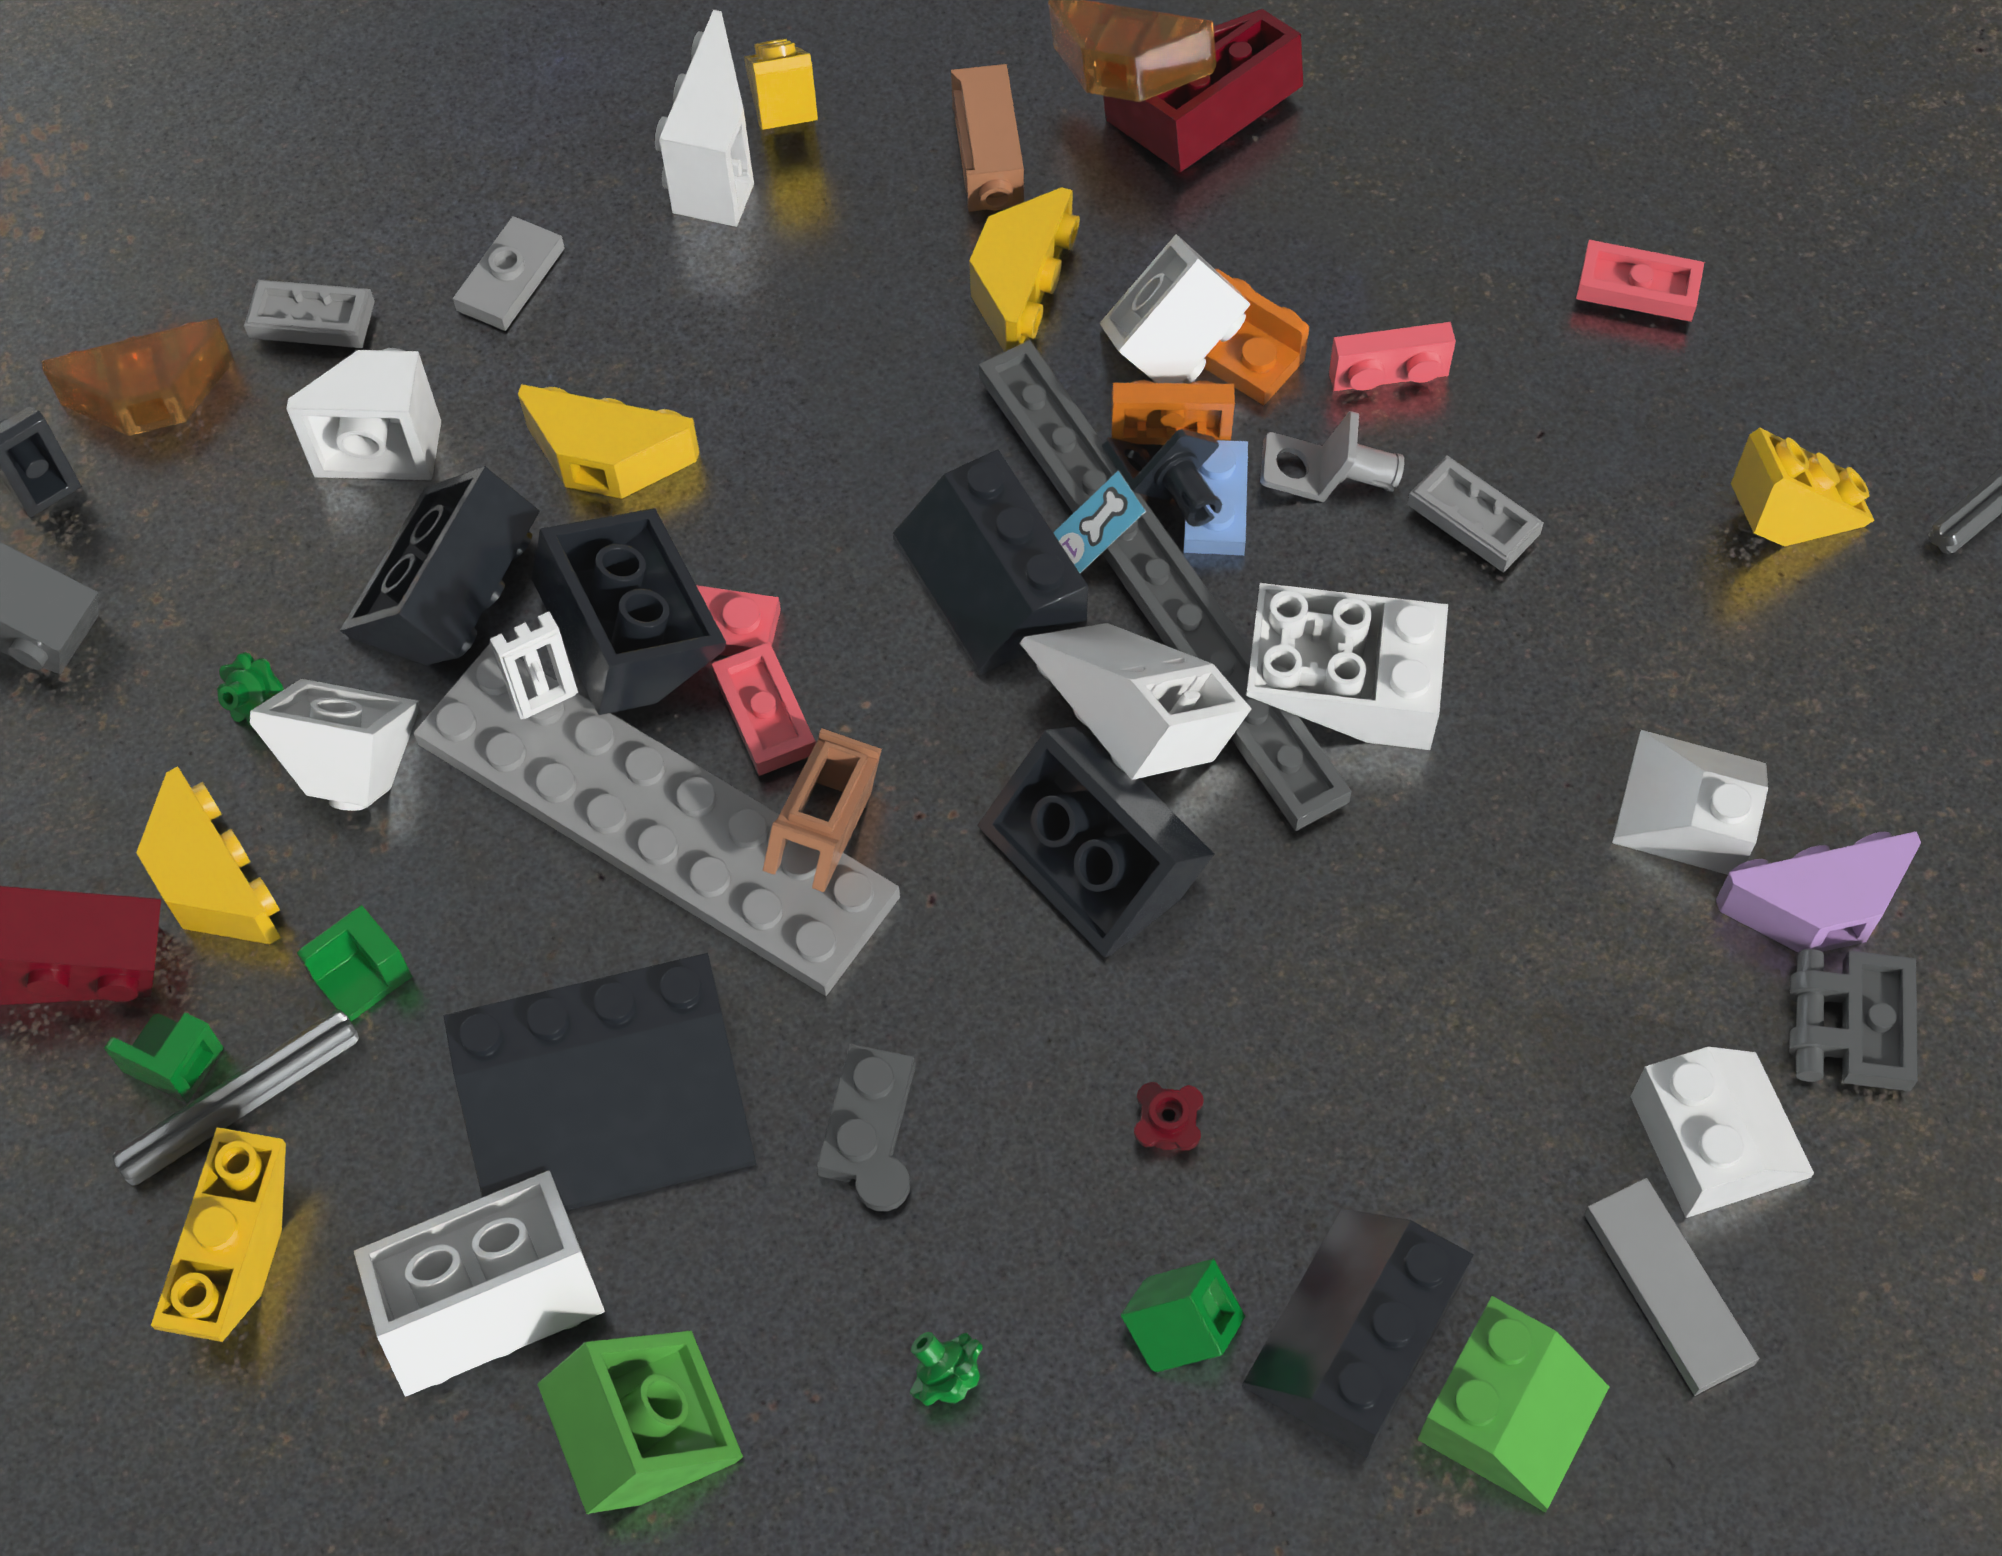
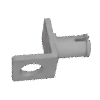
(1330, 463)

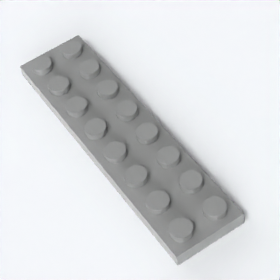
(659, 822)

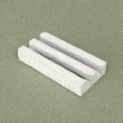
(526, 646)

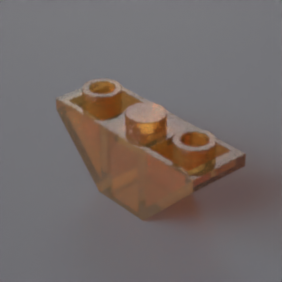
(1130, 49)
(144, 378)

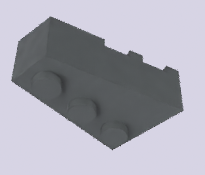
(42, 612)

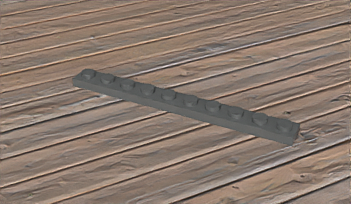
(1163, 583)

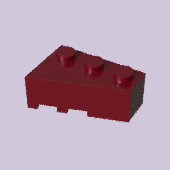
(1253, 72)
(75, 946)

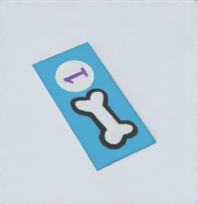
(1099, 521)

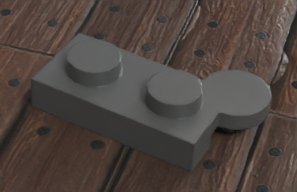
(867, 1125)

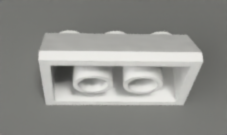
(476, 1283)

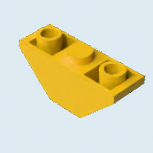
(781, 84)
(1020, 262)
(606, 443)
(1796, 493)
(200, 868)
(226, 1237)

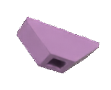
(1821, 894)

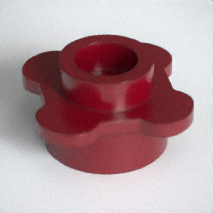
(1163, 1134)

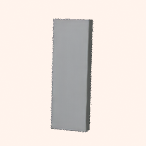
(1671, 1286)

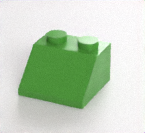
(1515, 1405)
(637, 1419)

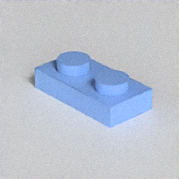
(1227, 477)

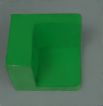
(354, 963)
(169, 1054)
(1183, 1316)

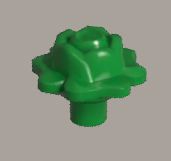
(246, 685)
(945, 1368)

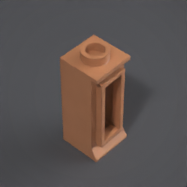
(987, 137)
(838, 764)

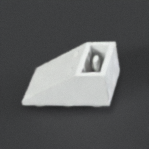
(706, 134)
(1351, 662)
(1140, 697)

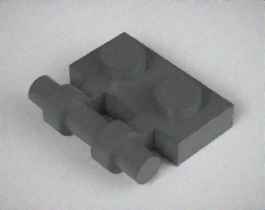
(1877, 1019)

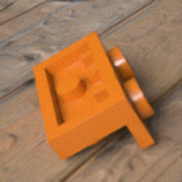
(1263, 349)
(1154, 411)

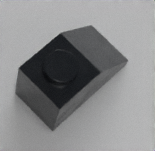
(33, 462)

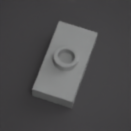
(508, 273)
(309, 313)
(1475, 513)

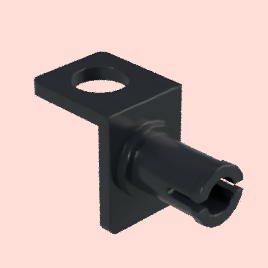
(1171, 472)

